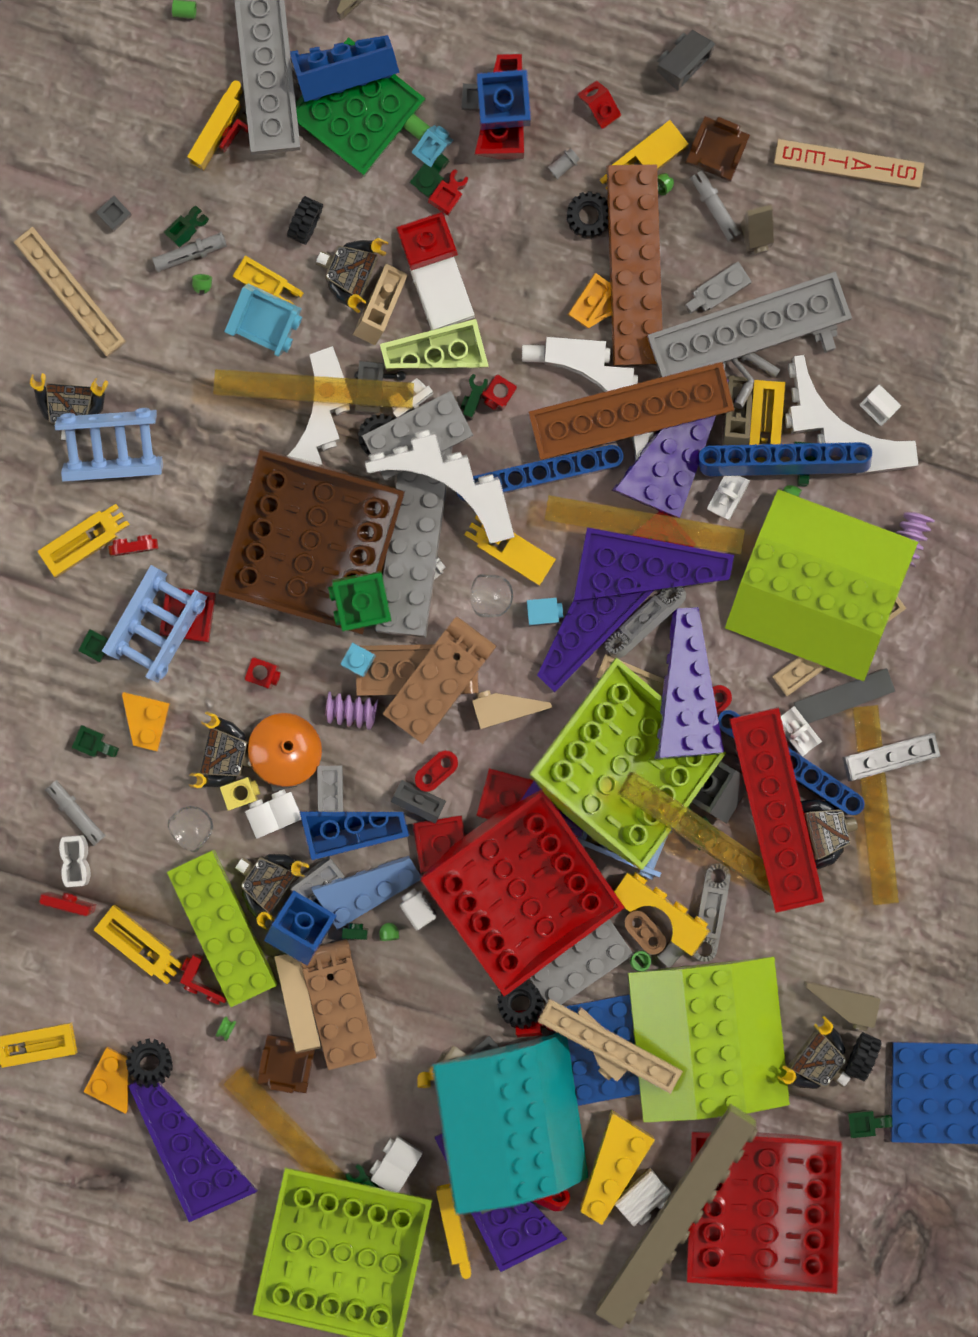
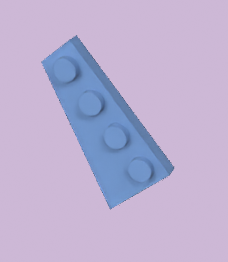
(365, 890)

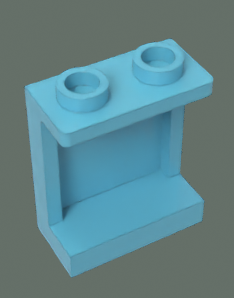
(264, 319)

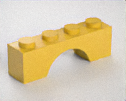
(687, 931)

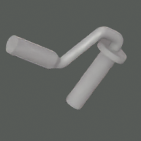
(748, 386)

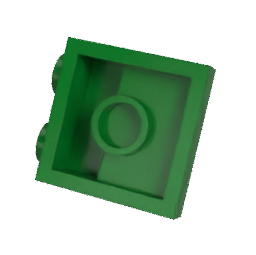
(360, 601)

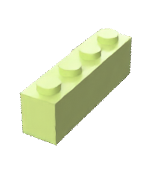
(440, 348)

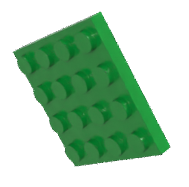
(361, 119)

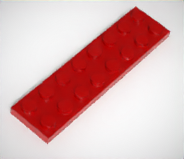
(777, 810)

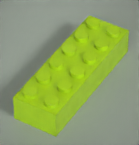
(222, 928)

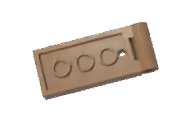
(394, 667)
(439, 680)
(338, 1006)

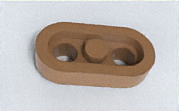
(645, 932)

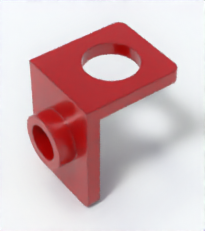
(600, 104)
(230, 133)
(493, 401)
(272, 677)

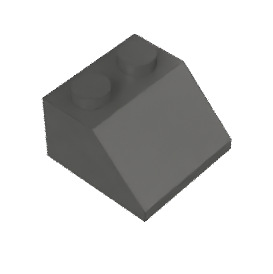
(685, 59)
(721, 792)

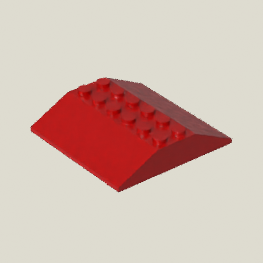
(521, 890)
(772, 1217)

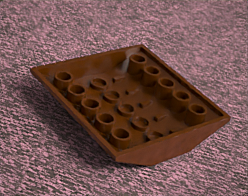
(305, 530)

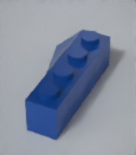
(343, 66)
(345, 831)

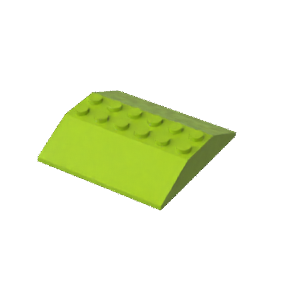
(820, 584)
(596, 751)
(718, 1029)
(341, 1256)

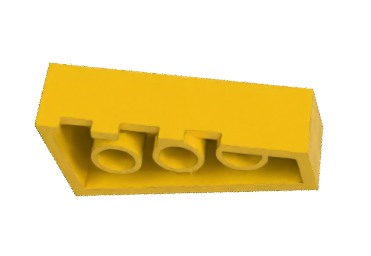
(615, 1164)

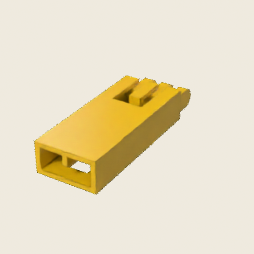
(212, 133)
(655, 149)
(766, 412)
(76, 545)
(517, 554)
(131, 938)
(39, 1043)
(453, 1230)

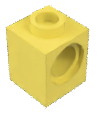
(232, 801)

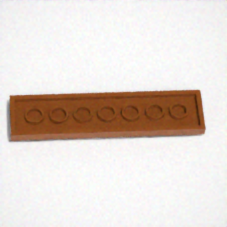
(634, 261)
(631, 411)

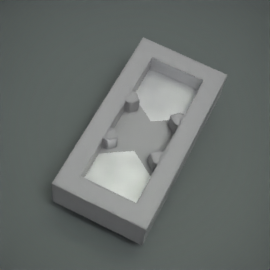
(330, 788)
(320, 875)

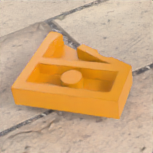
(593, 303)
(145, 720)
(110, 1080)

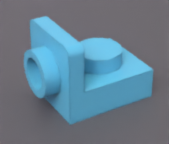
(432, 144)

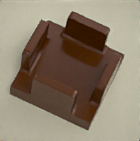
(718, 147)
(282, 1067)

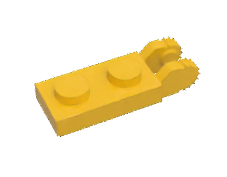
(263, 278)

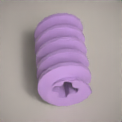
(914, 529)
(350, 711)

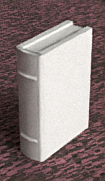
(442, 294)

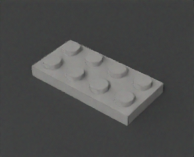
(439, 416)
(582, 964)

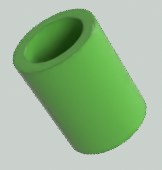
(184, 9)
(416, 126)

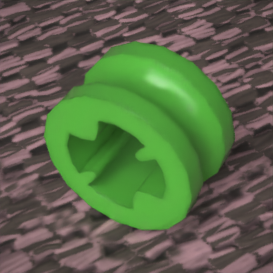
(226, 1028)

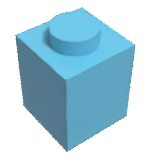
(544, 611)
(358, 660)

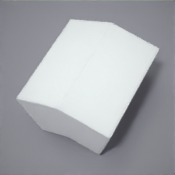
(880, 405)

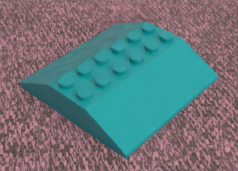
(510, 1124)

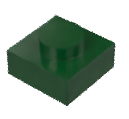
(93, 645)
(355, 931)

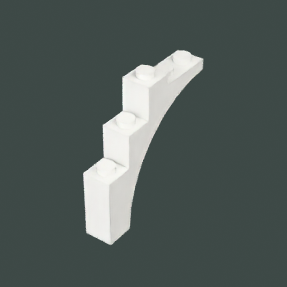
(588, 360)
(814, 415)
(321, 427)
(425, 458)

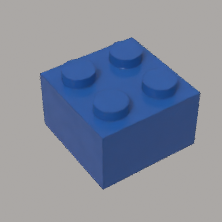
(503, 99)
(300, 928)

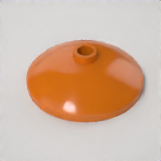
(276, 763)

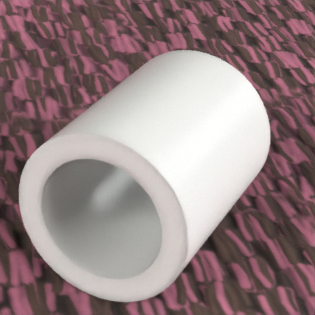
(533, 353)

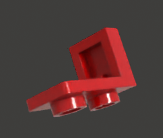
(190, 970)

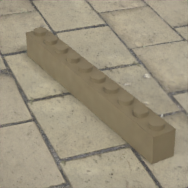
(676, 1217)

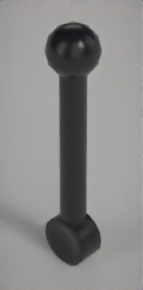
(400, 376)

